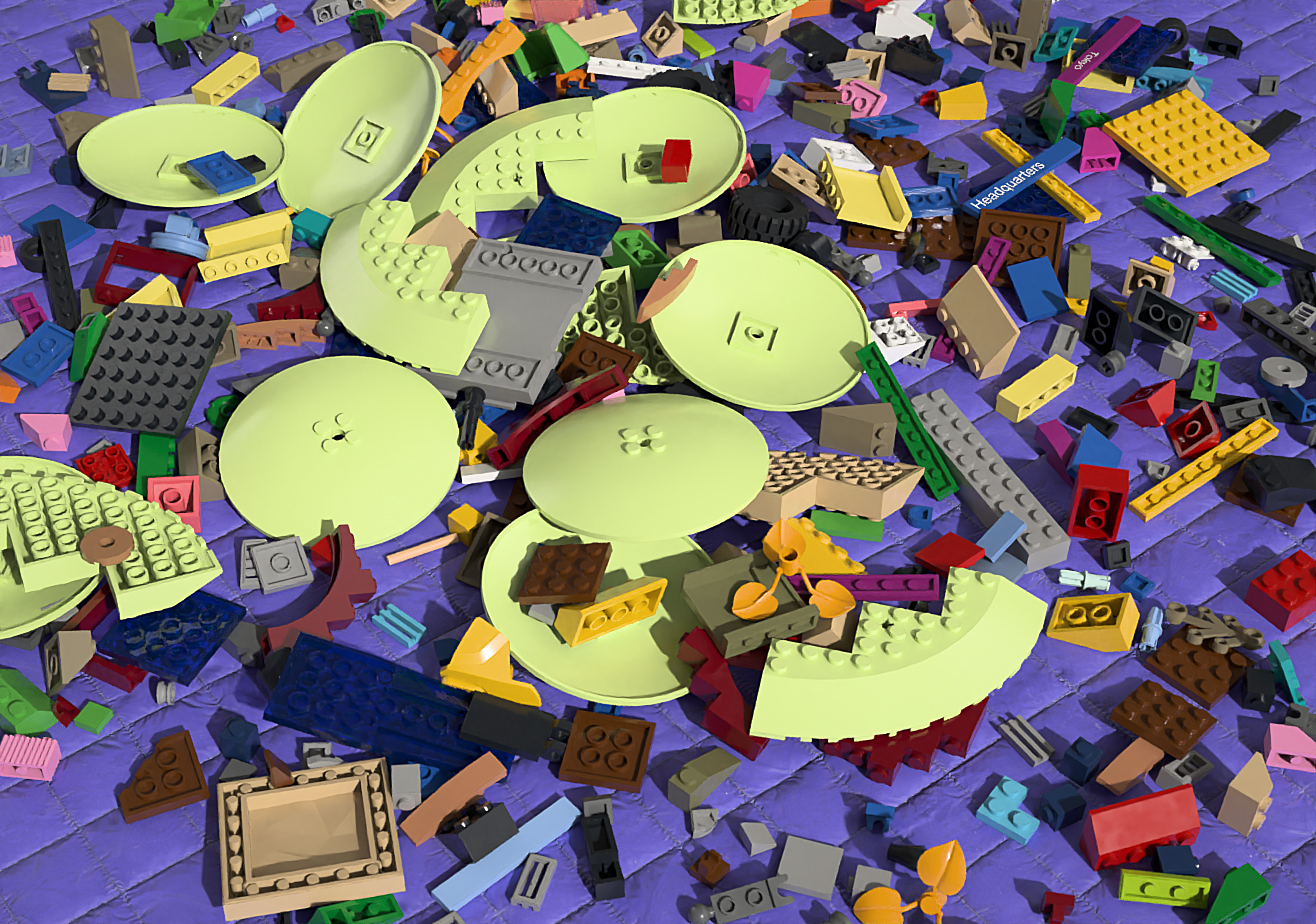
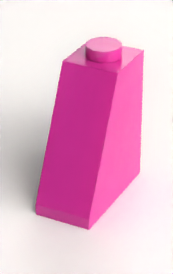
(749, 85)
(1098, 152)

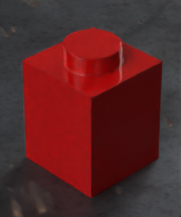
(323, 555)

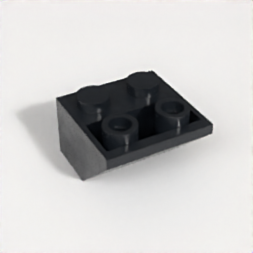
(478, 831)

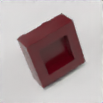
(1057, 906)

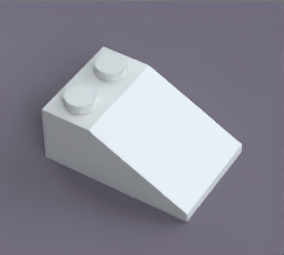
(897, 22)
(841, 154)

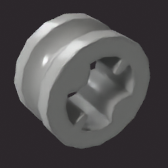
(166, 693)

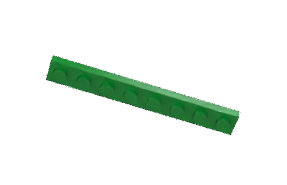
(1215, 243)
(908, 422)

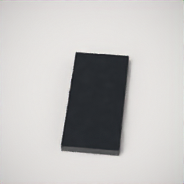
(810, 36)

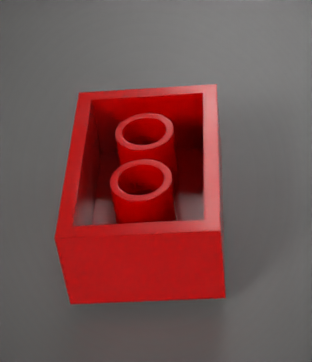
(1097, 502)
(1285, 591)

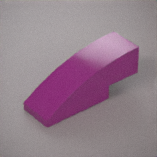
(28, 312)
(1058, 446)

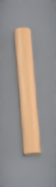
(422, 549)

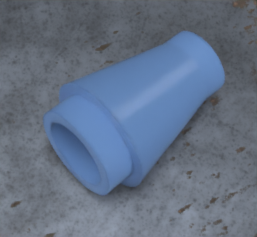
(637, 54)

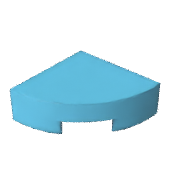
(1195, 57)

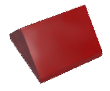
(1195, 432)

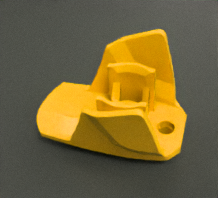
(485, 666)

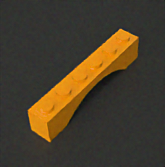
(500, 42)

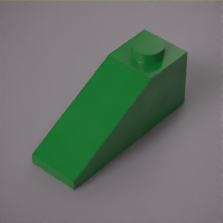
(1239, 896)
(370, 910)

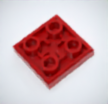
(108, 466)
(947, 552)

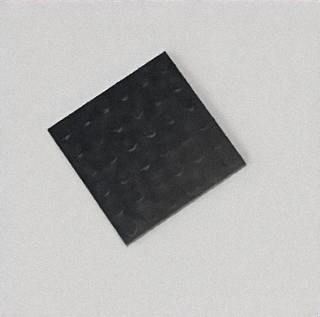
(149, 369)

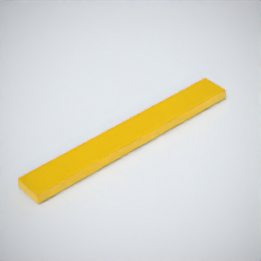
(1049, 183)
(1202, 469)

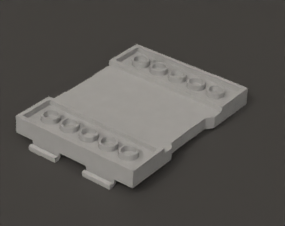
(530, 305)

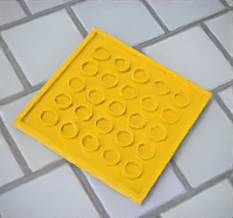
(1185, 142)

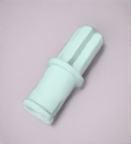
(1084, 580)

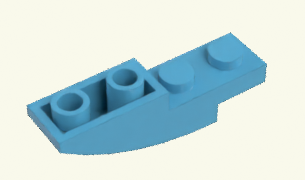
(1162, 78)

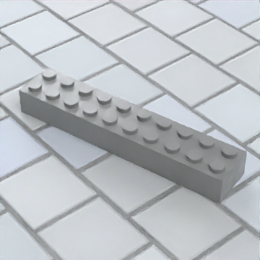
(989, 483)

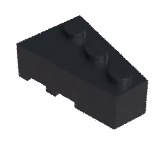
(913, 61)

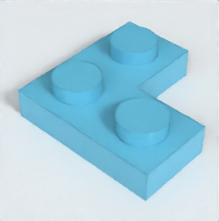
(1002, 811)

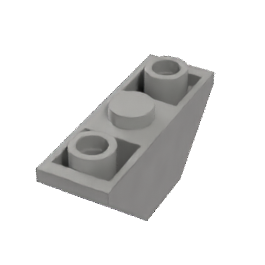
(328, 10)

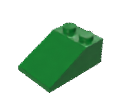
(1056, 108)

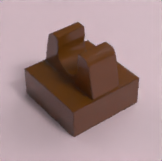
(710, 868)

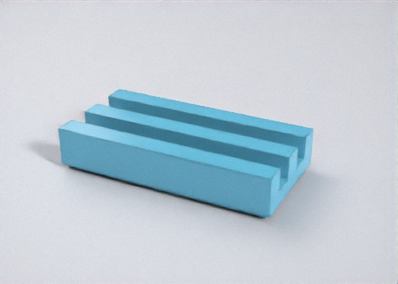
(1233, 285)
(402, 622)

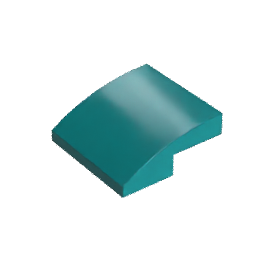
(1055, 44)

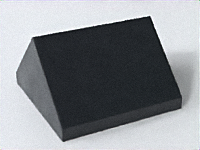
(106, 212)

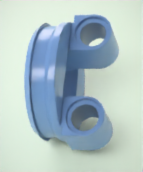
(180, 238)

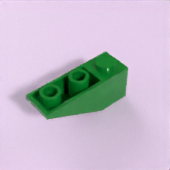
(86, 344)

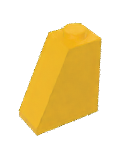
(962, 103)

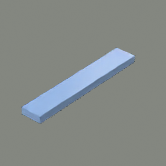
(532, 837)

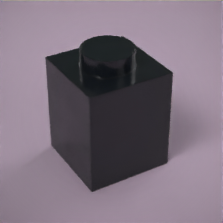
(176, 54)
(1258, 689)

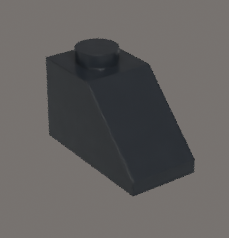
(1222, 43)

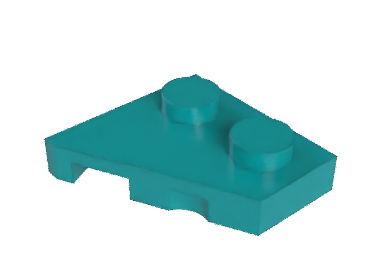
(1284, 672)

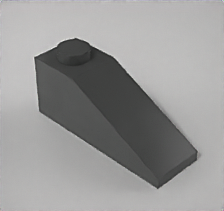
(244, 644)

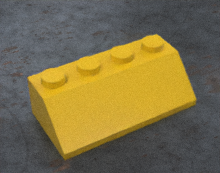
(821, 554)
(610, 610)

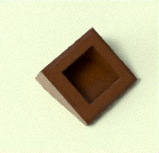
(277, 770)

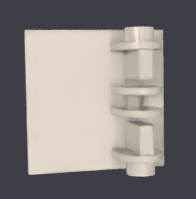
(1184, 251)

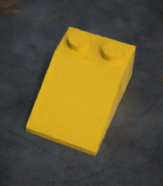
(1091, 622)

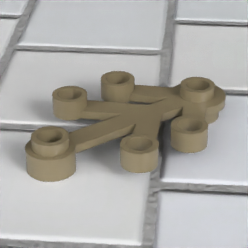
(1213, 627)

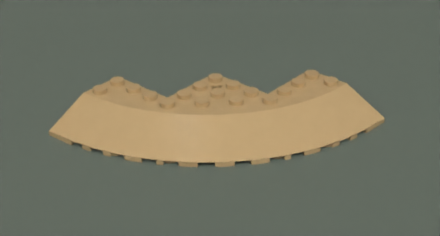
(835, 483)

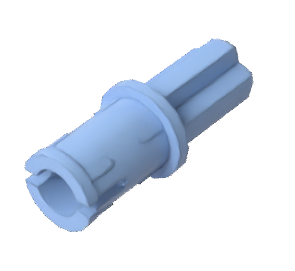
(258, 15)
(1151, 630)

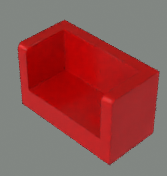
(676, 160)

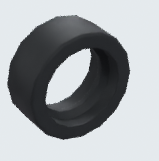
(1174, 23)
(27, 250)

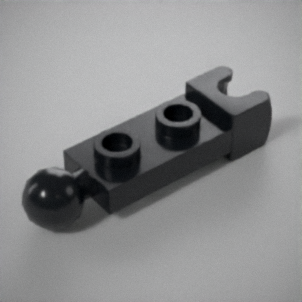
(724, 82)

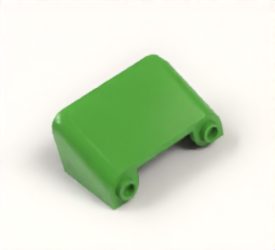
(186, 20)
(547, 51)

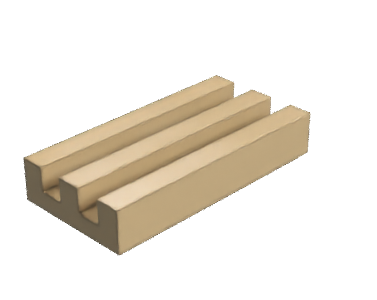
(69, 82)

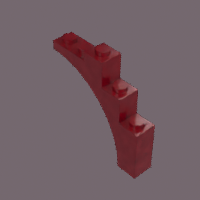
(305, 304)
(575, 395)
(336, 611)
(726, 710)
(916, 748)

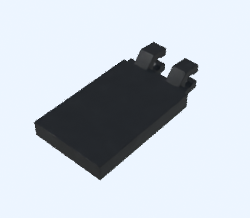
(515, 728)

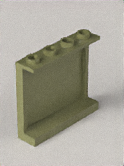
(712, 594)

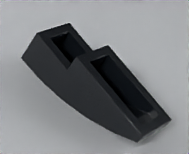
(602, 857)

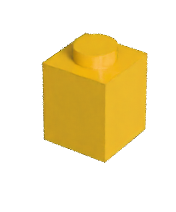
(465, 523)

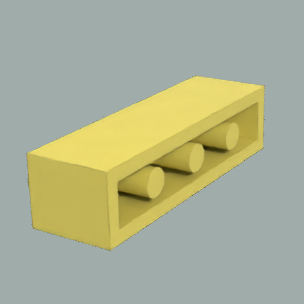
(226, 79)
(1035, 388)

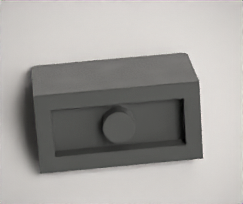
(778, 66)

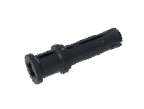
(472, 410)

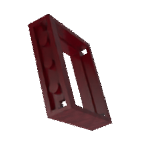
(145, 259)
(88, 619)

